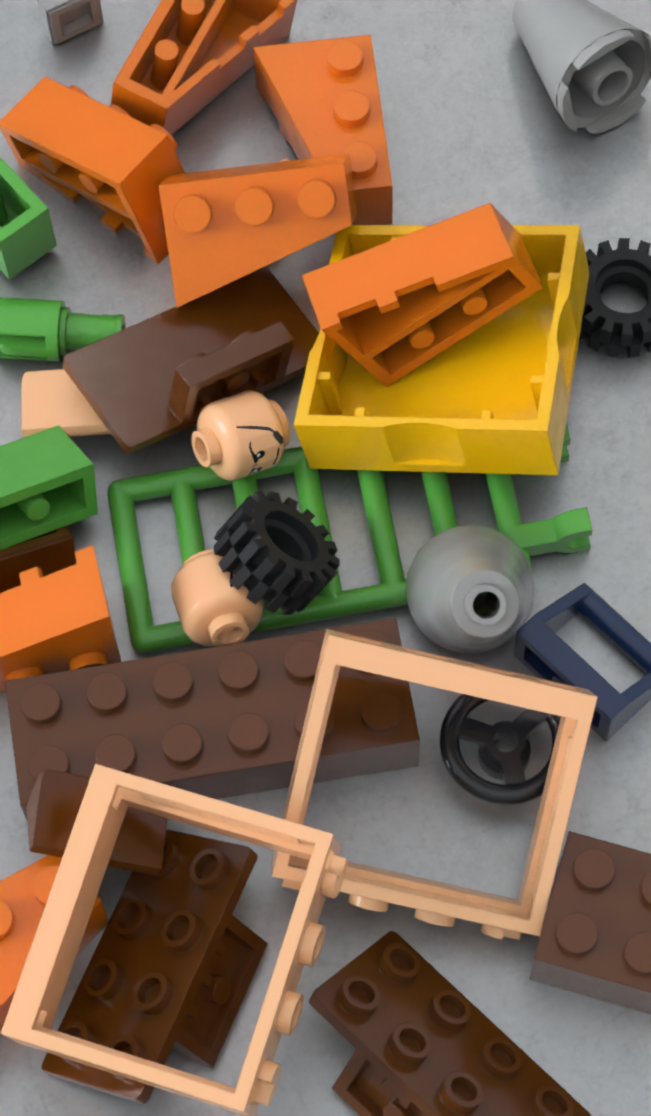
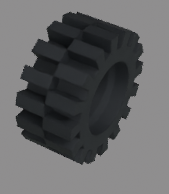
(605, 324)
(276, 552)

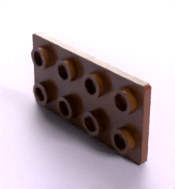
(175, 363)
(166, 965)
(427, 1045)

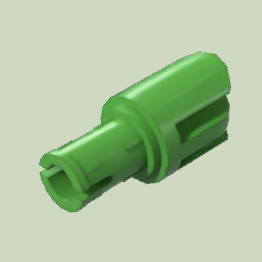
(48, 329)

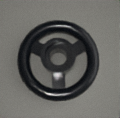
(497, 764)

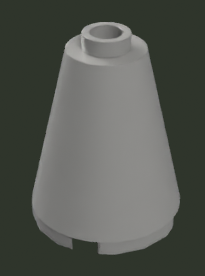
(586, 60)
(453, 572)

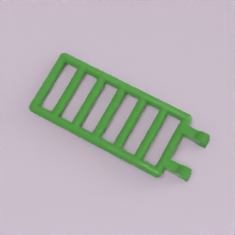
(563, 533)

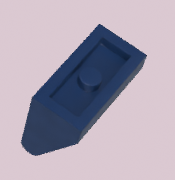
(556, 661)

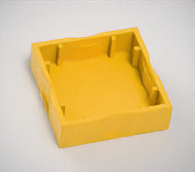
(474, 408)

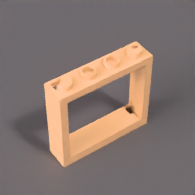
(433, 900)
(72, 902)

